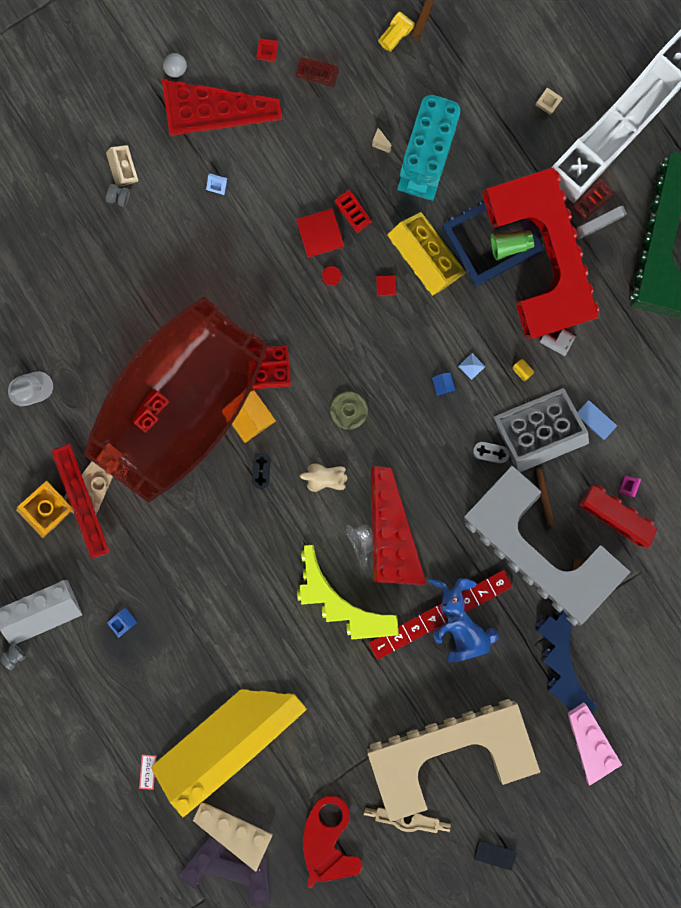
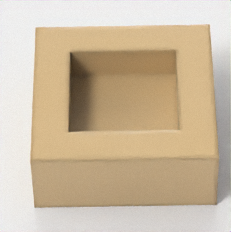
(549, 101)

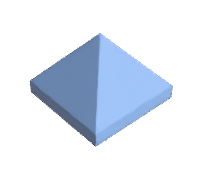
(216, 184)
(471, 366)

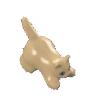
(322, 477)

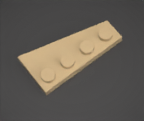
(97, 484)
(235, 834)

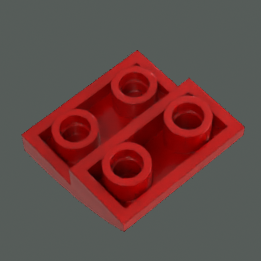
(320, 232)
(274, 369)

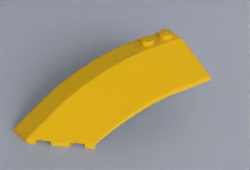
(223, 745)

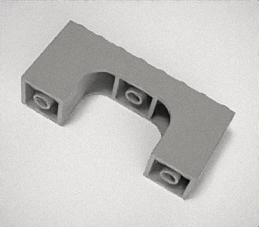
(574, 591)

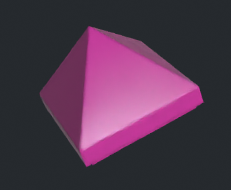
(629, 486)

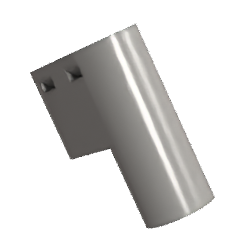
(560, 344)

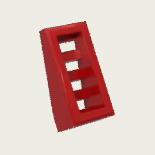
(348, 194)

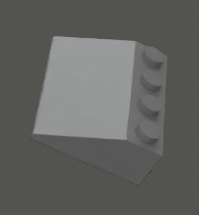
(541, 430)

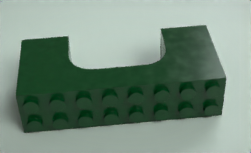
(658, 277)

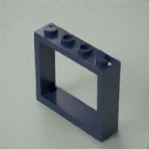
(478, 280)

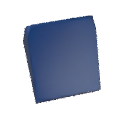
(121, 622)

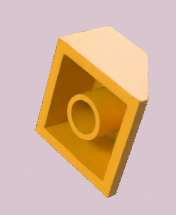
(44, 509)

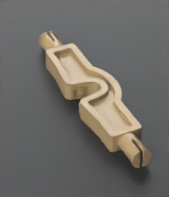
(417, 822)

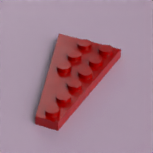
(209, 108)
(393, 546)

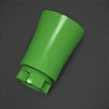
(511, 243)

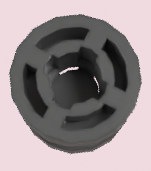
(117, 195)
(12, 657)

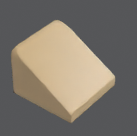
(381, 142)

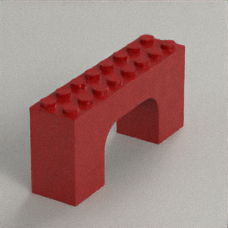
(569, 295)

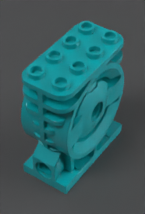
(429, 146)

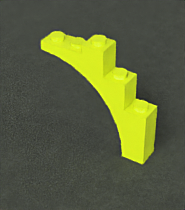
(317, 590)

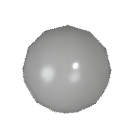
(174, 65)

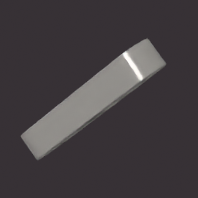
(600, 222)

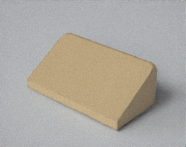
(121, 165)

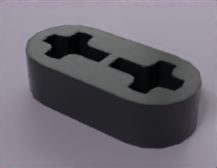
(256, 471)

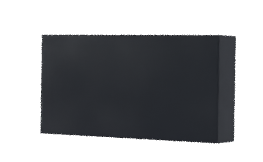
(495, 855)

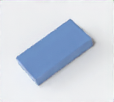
(596, 420)

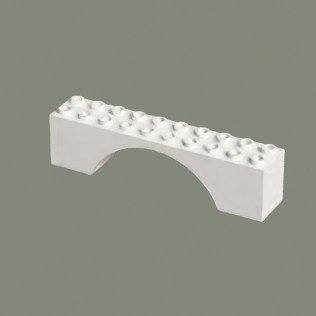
(622, 122)

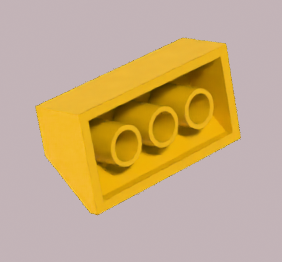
(426, 253)

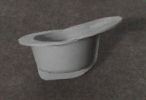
(30, 388)

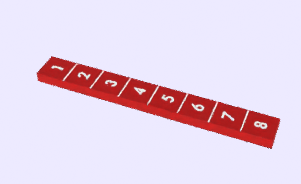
(435, 618)

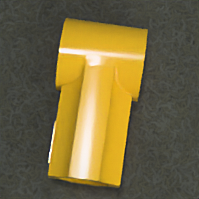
(399, 27)

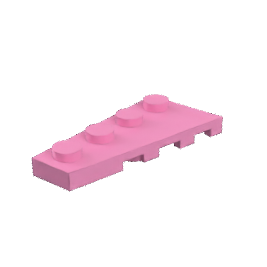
(595, 751)

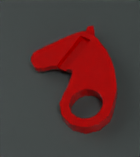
(321, 857)

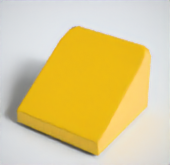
(523, 370)

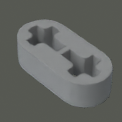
(492, 448)

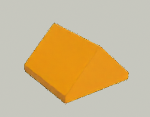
(252, 418)

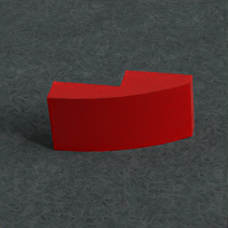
(151, 406)

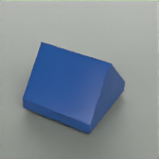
(443, 384)

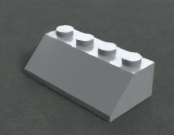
(39, 612)

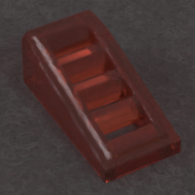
(319, 65)
(607, 190)

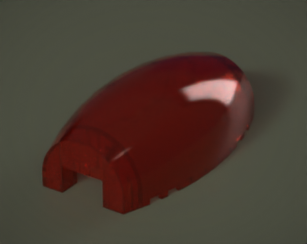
(204, 372)

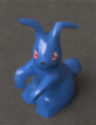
(468, 636)

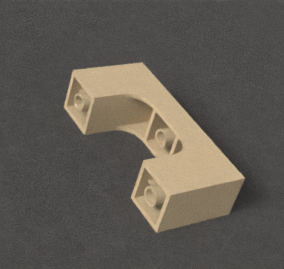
(400, 759)

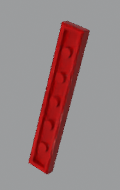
(80, 501)

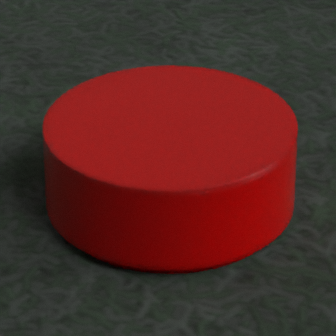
(331, 276)

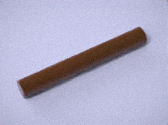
(544, 497)

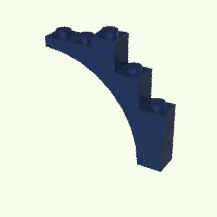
(565, 685)

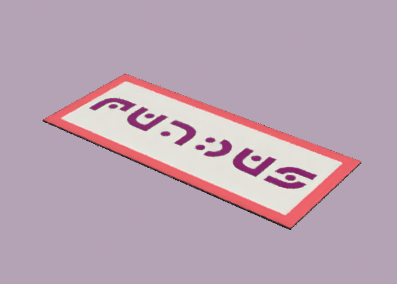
(146, 774)

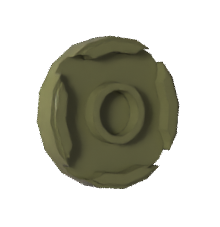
(348, 410)

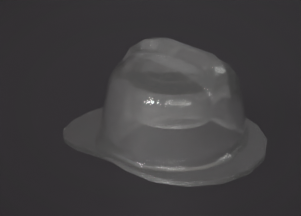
(362, 542)

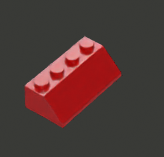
(618, 517)

